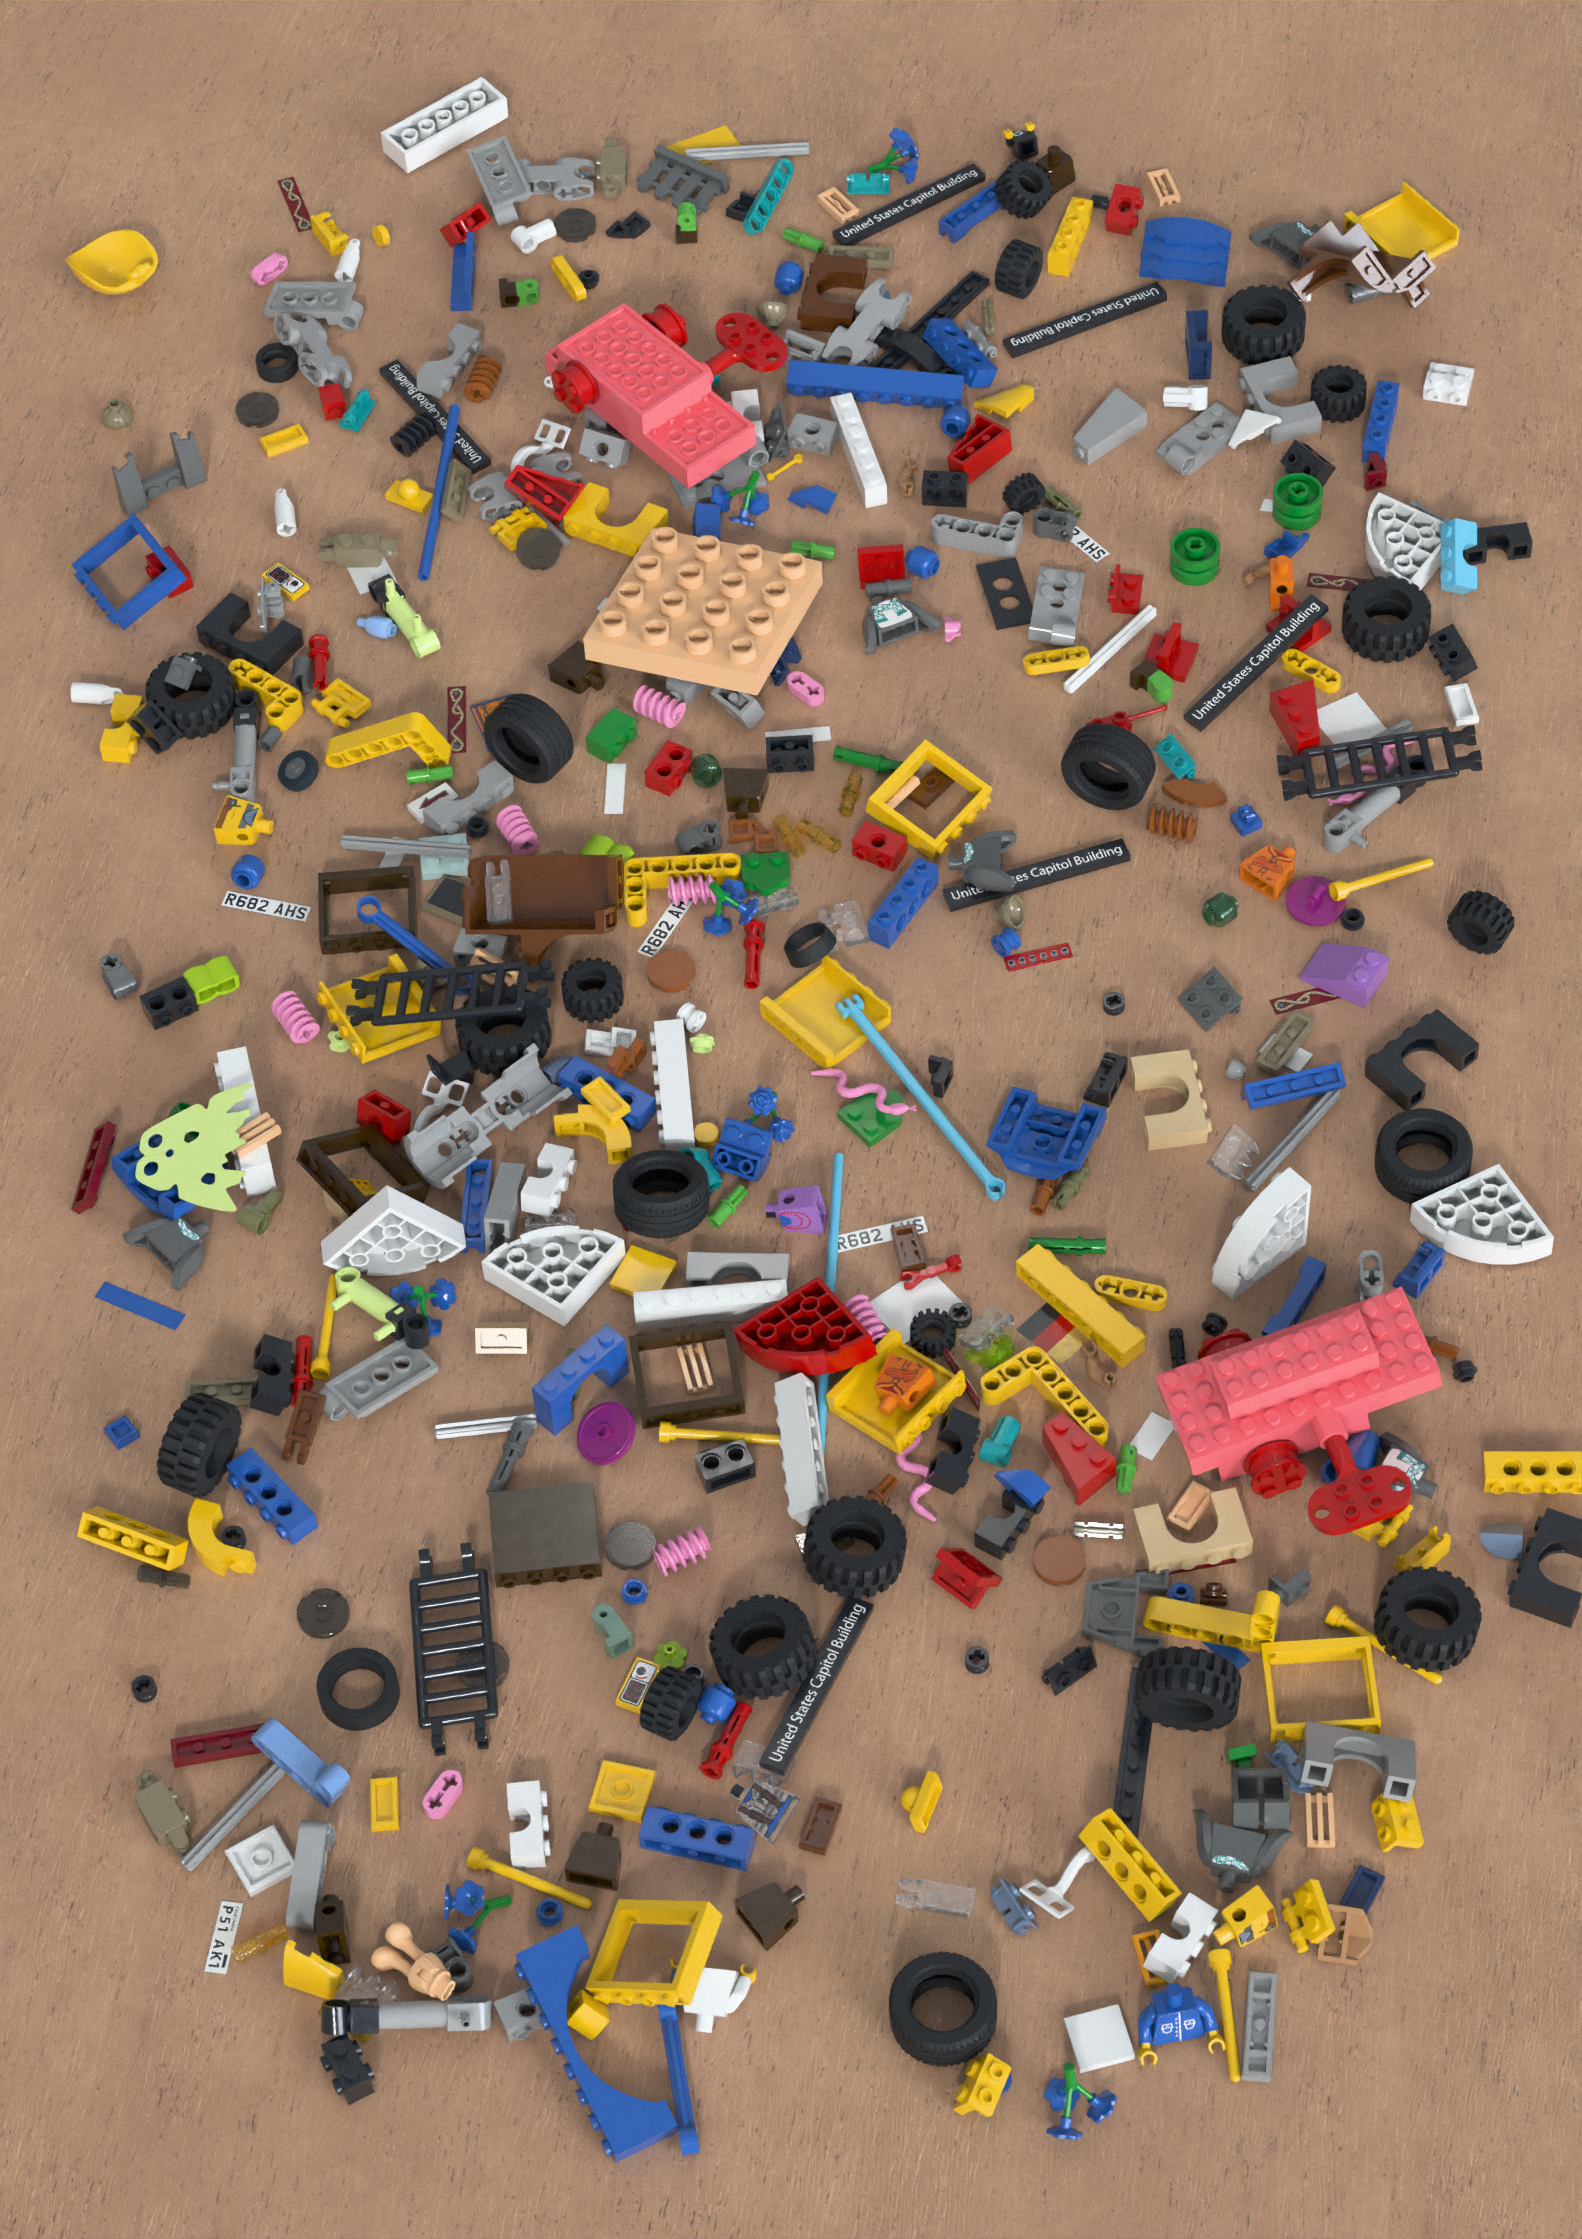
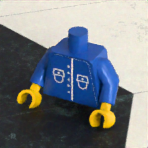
(1175, 2017)

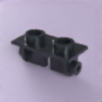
(1075, 1667)

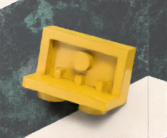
(1396, 1823)
(982, 2085)

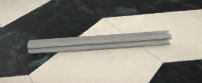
(748, 151)
(406, 846)
(1291, 1140)
(231, 1817)

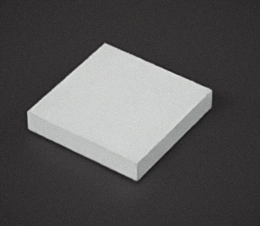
(261, 1860)
(1099, 2038)

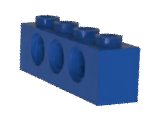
(960, 352)
(1381, 419)
(903, 902)
(580, 1073)
(252, 1467)
(705, 1849)

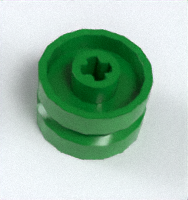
(1297, 501)
(1195, 556)

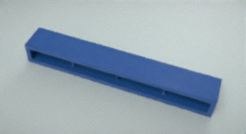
(875, 384)

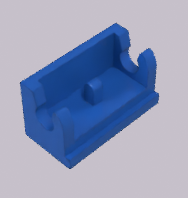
(706, 520)
(1420, 1269)

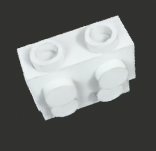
(1448, 383)

